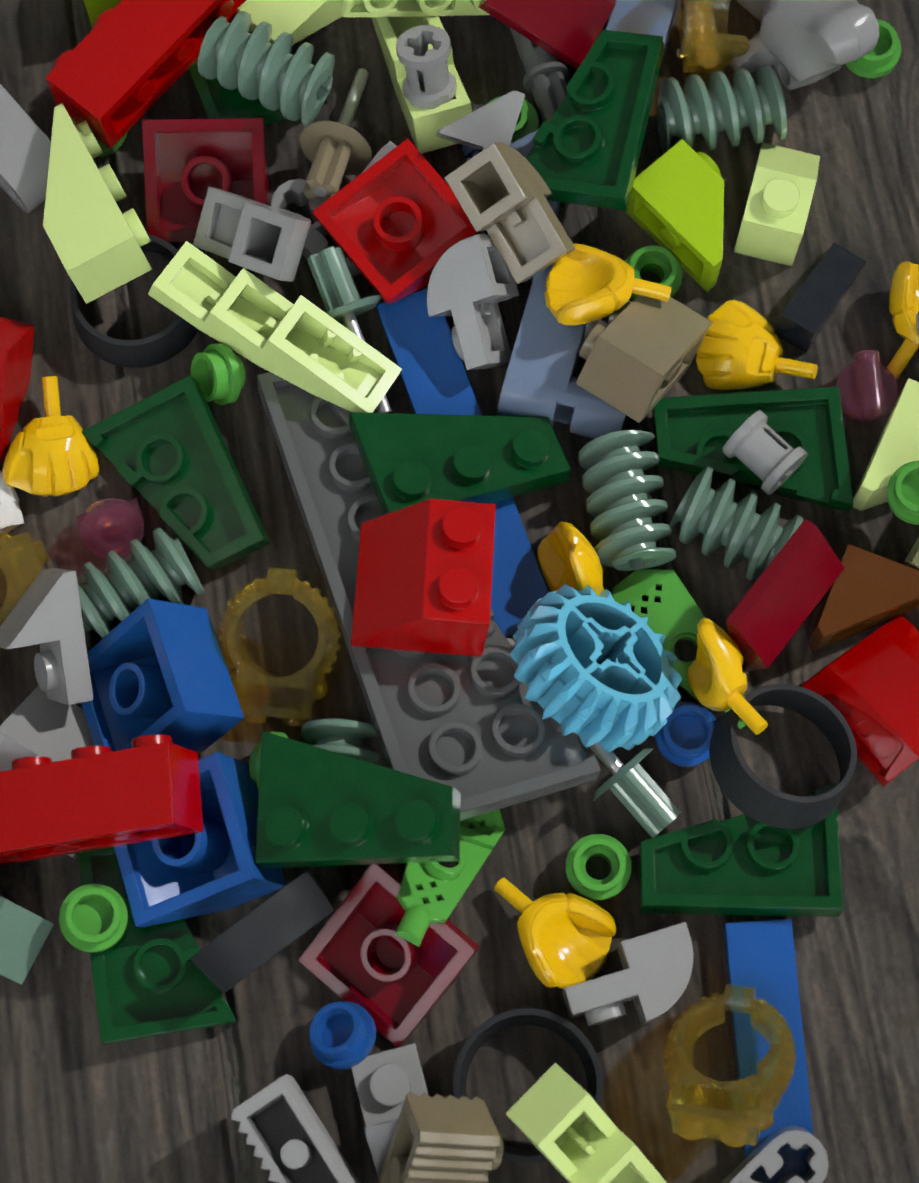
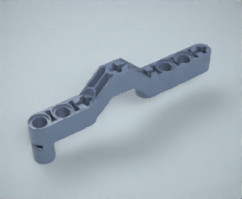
(545, 351)

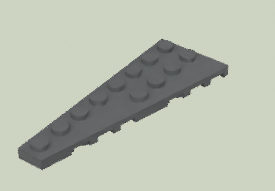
(433, 712)

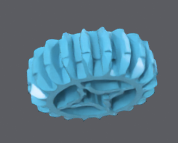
(596, 668)

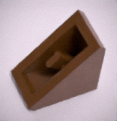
(864, 597)

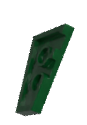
(598, 131)
(696, 428)

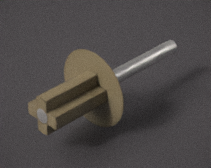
(335, 146)

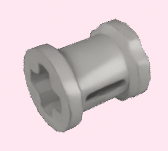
(426, 66)
(764, 452)

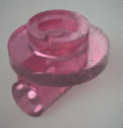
(867, 387)
(111, 526)

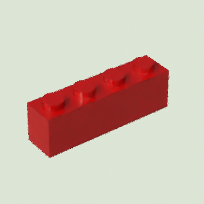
(132, 61)
(99, 799)

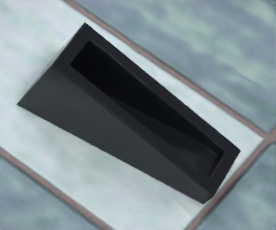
(818, 297)

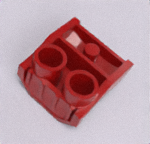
(878, 696)

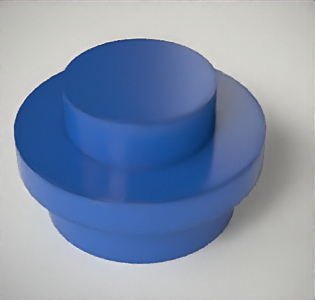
(686, 735)
(342, 1035)

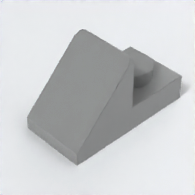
(487, 124)
(53, 618)
(382, 1087)

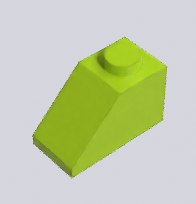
(683, 210)

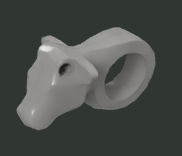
(807, 38)

